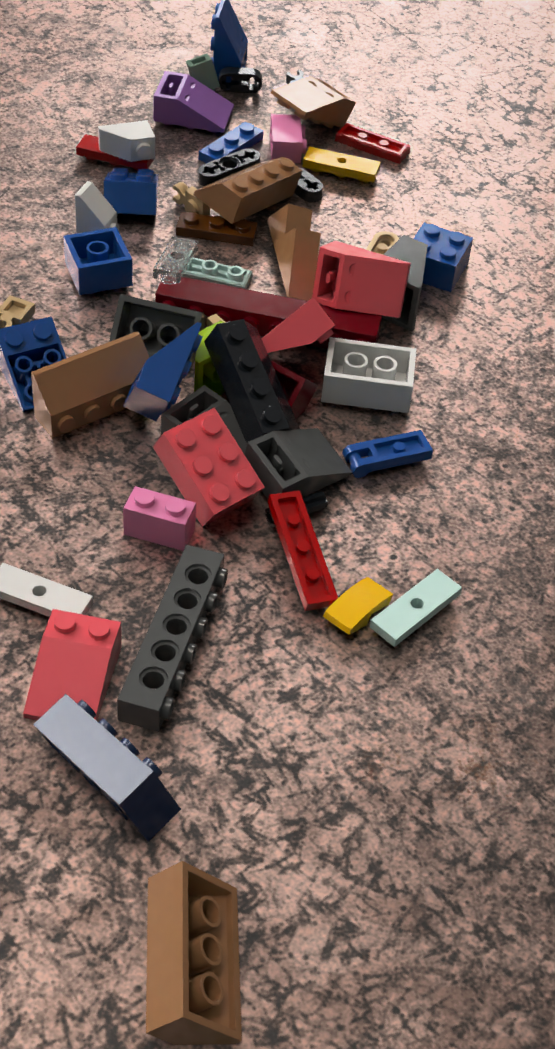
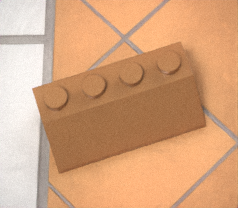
(251, 189)
(87, 384)
(192, 958)

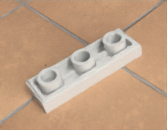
(40, 593)

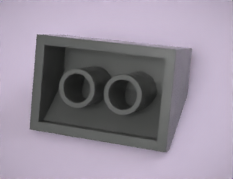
(154, 321)

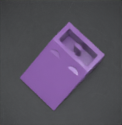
(190, 104)

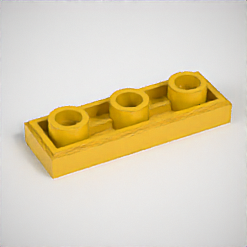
(341, 164)

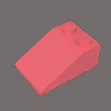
(300, 328)
(73, 660)

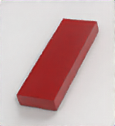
(372, 143)

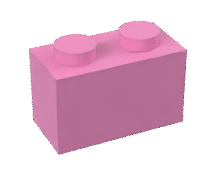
(287, 137)
(159, 518)

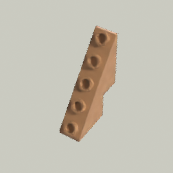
(295, 249)

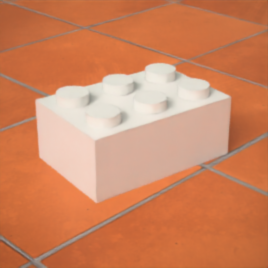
(369, 375)

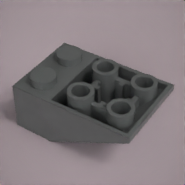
(198, 403)
(295, 461)

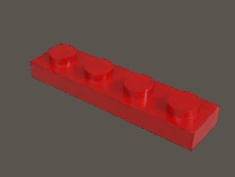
(302, 550)

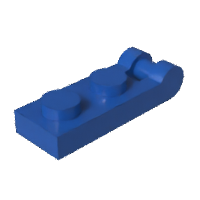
(387, 452)

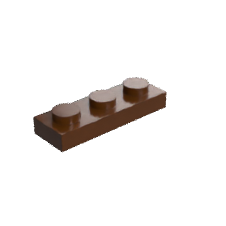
(216, 229)

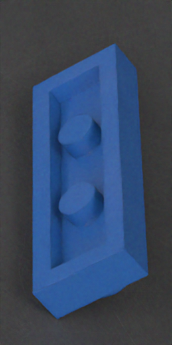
(239, 138)

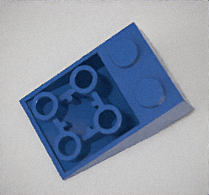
(229, 39)
(132, 191)
(26, 349)
(159, 378)

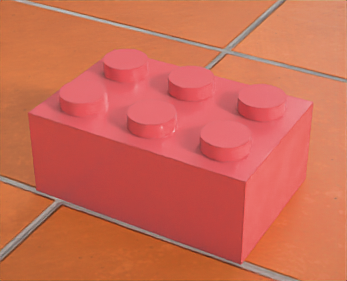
(208, 466)

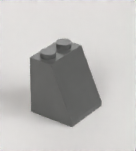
(414, 252)

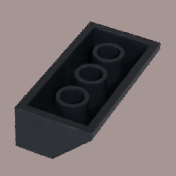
(249, 379)

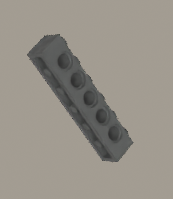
(172, 639)

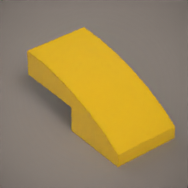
(357, 604)

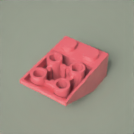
(360, 280)

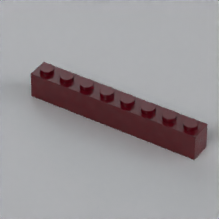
(262, 309)

